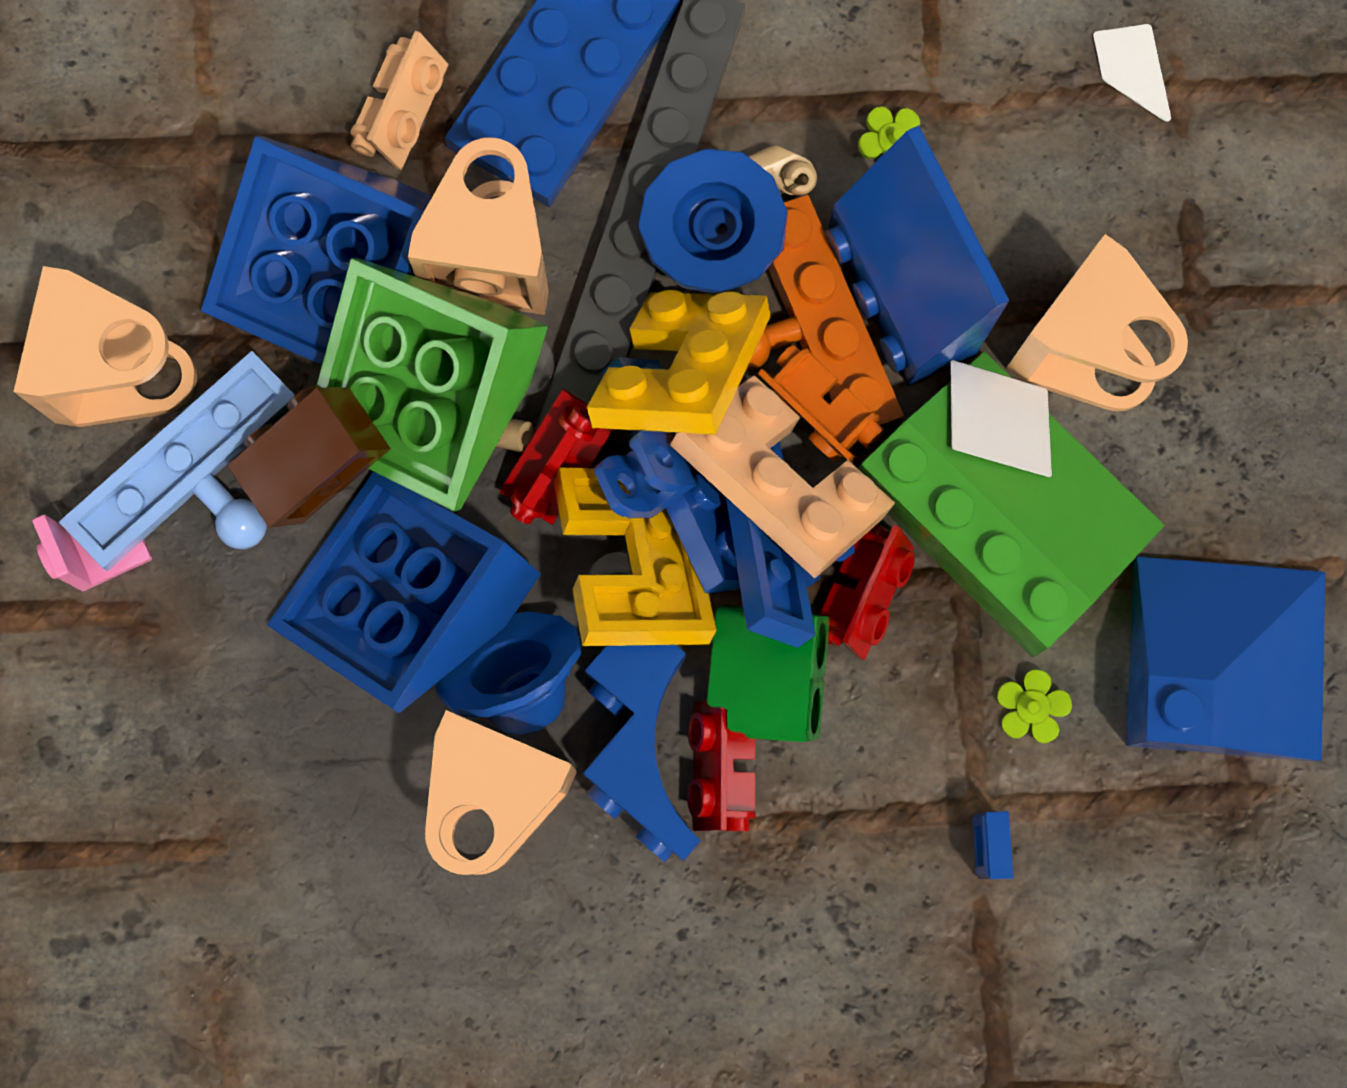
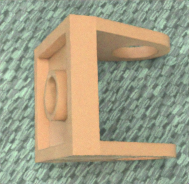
(481, 241)
(1092, 330)
(91, 352)
(490, 773)

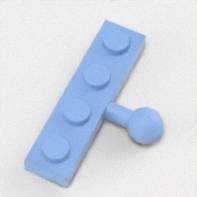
(182, 464)

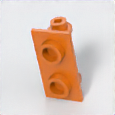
(838, 424)

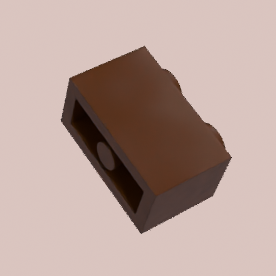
(307, 455)

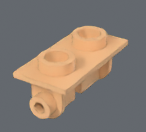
(410, 80)

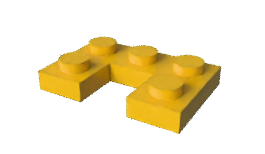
(714, 348)
(661, 598)

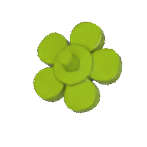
(885, 130)
(1033, 707)

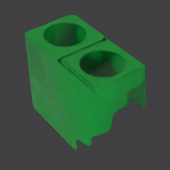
(767, 684)

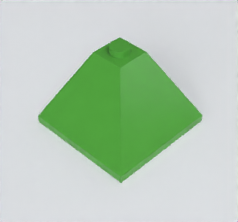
(431, 373)

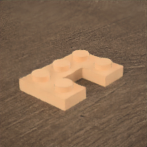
(803, 520)

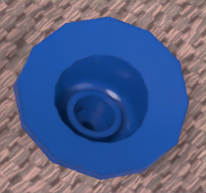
(696, 198)
(516, 674)

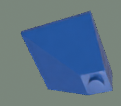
(294, 240)
(402, 593)
(1226, 659)

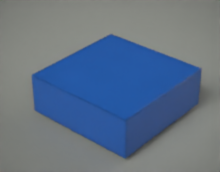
(992, 845)

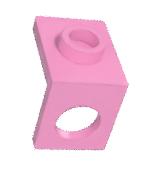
(72, 563)

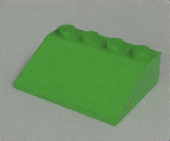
(1011, 538)

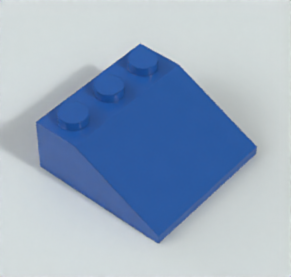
(916, 261)

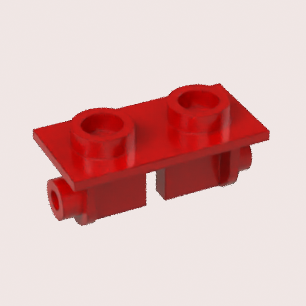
(560, 441)
(880, 565)
(717, 794)

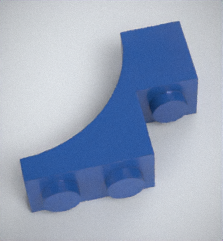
(627, 769)

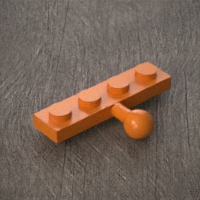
(824, 316)

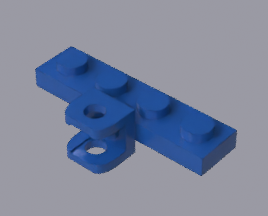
(663, 479)
(772, 581)

